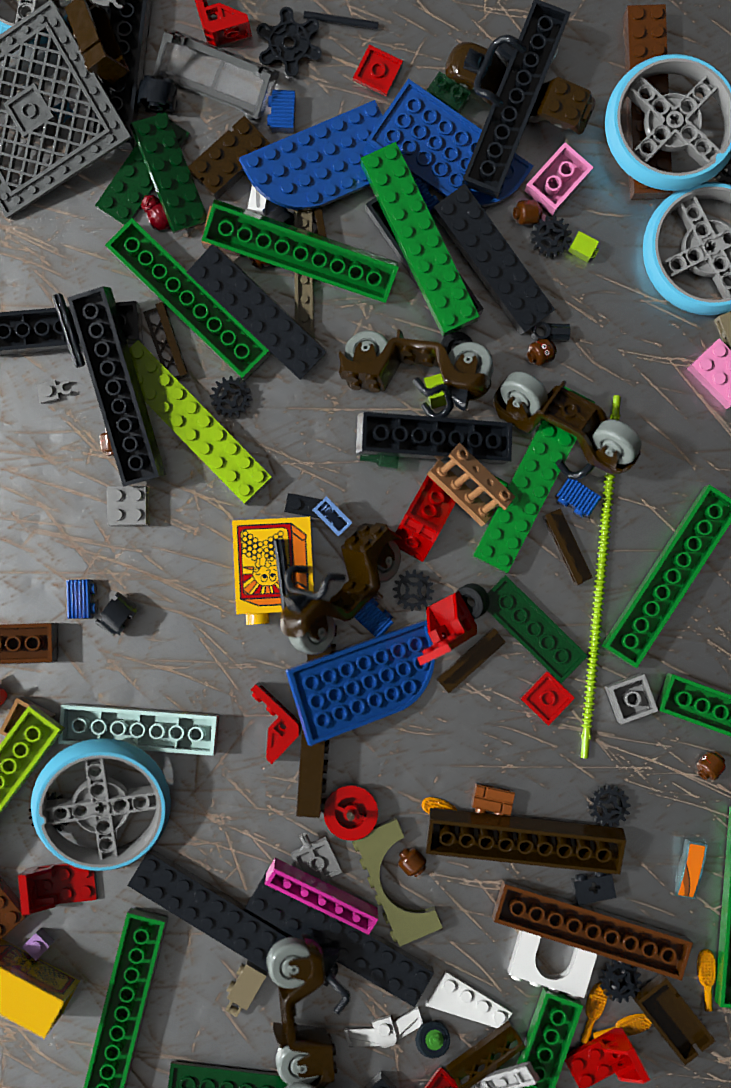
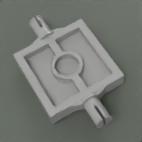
(316, 858)

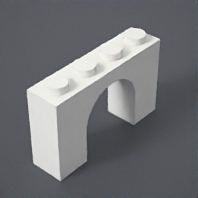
(571, 981)

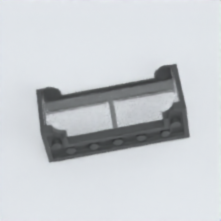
(215, 73)

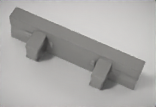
(511, 1077)

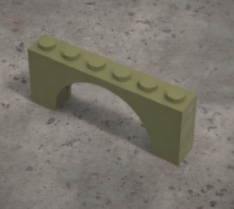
(405, 922)

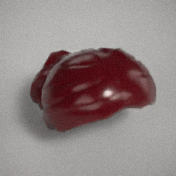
(155, 212)

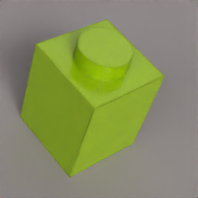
(584, 247)

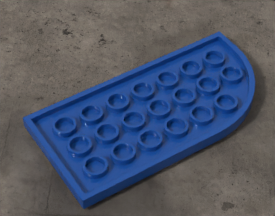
(438, 143)
(316, 162)
(361, 682)

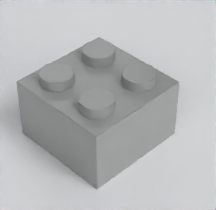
(128, 506)
(631, 698)

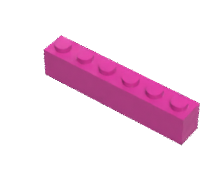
(321, 896)

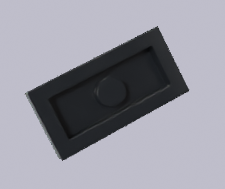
(301, 505)

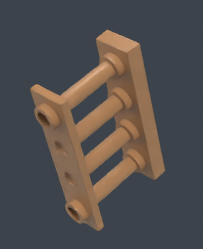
(461, 493)

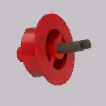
(350, 813)

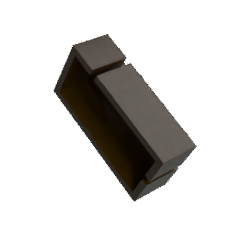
(96, 40)
(221, 162)
(673, 1018)

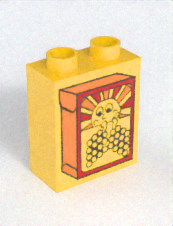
(256, 567)
(32, 990)

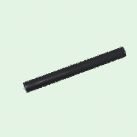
(341, 20)

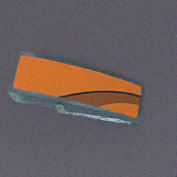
(690, 868)

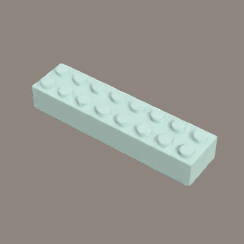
(141, 727)

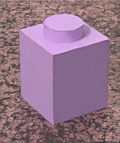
(38, 943)

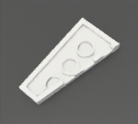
(463, 1000)

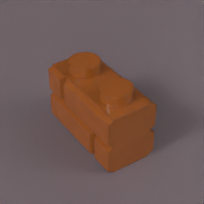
(492, 799)

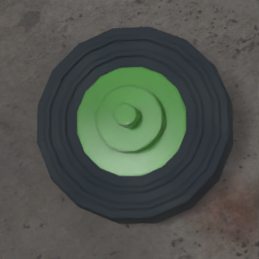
(432, 1040)

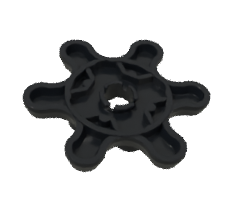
(285, 30)

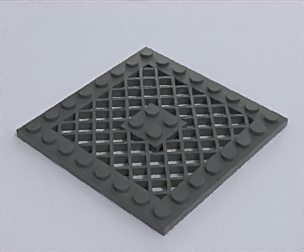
(32, 111)

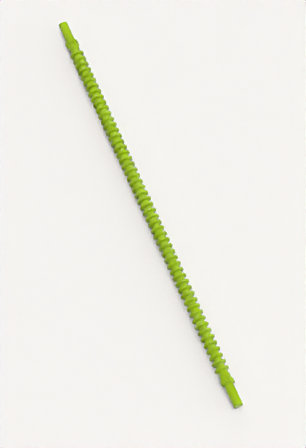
(586, 733)

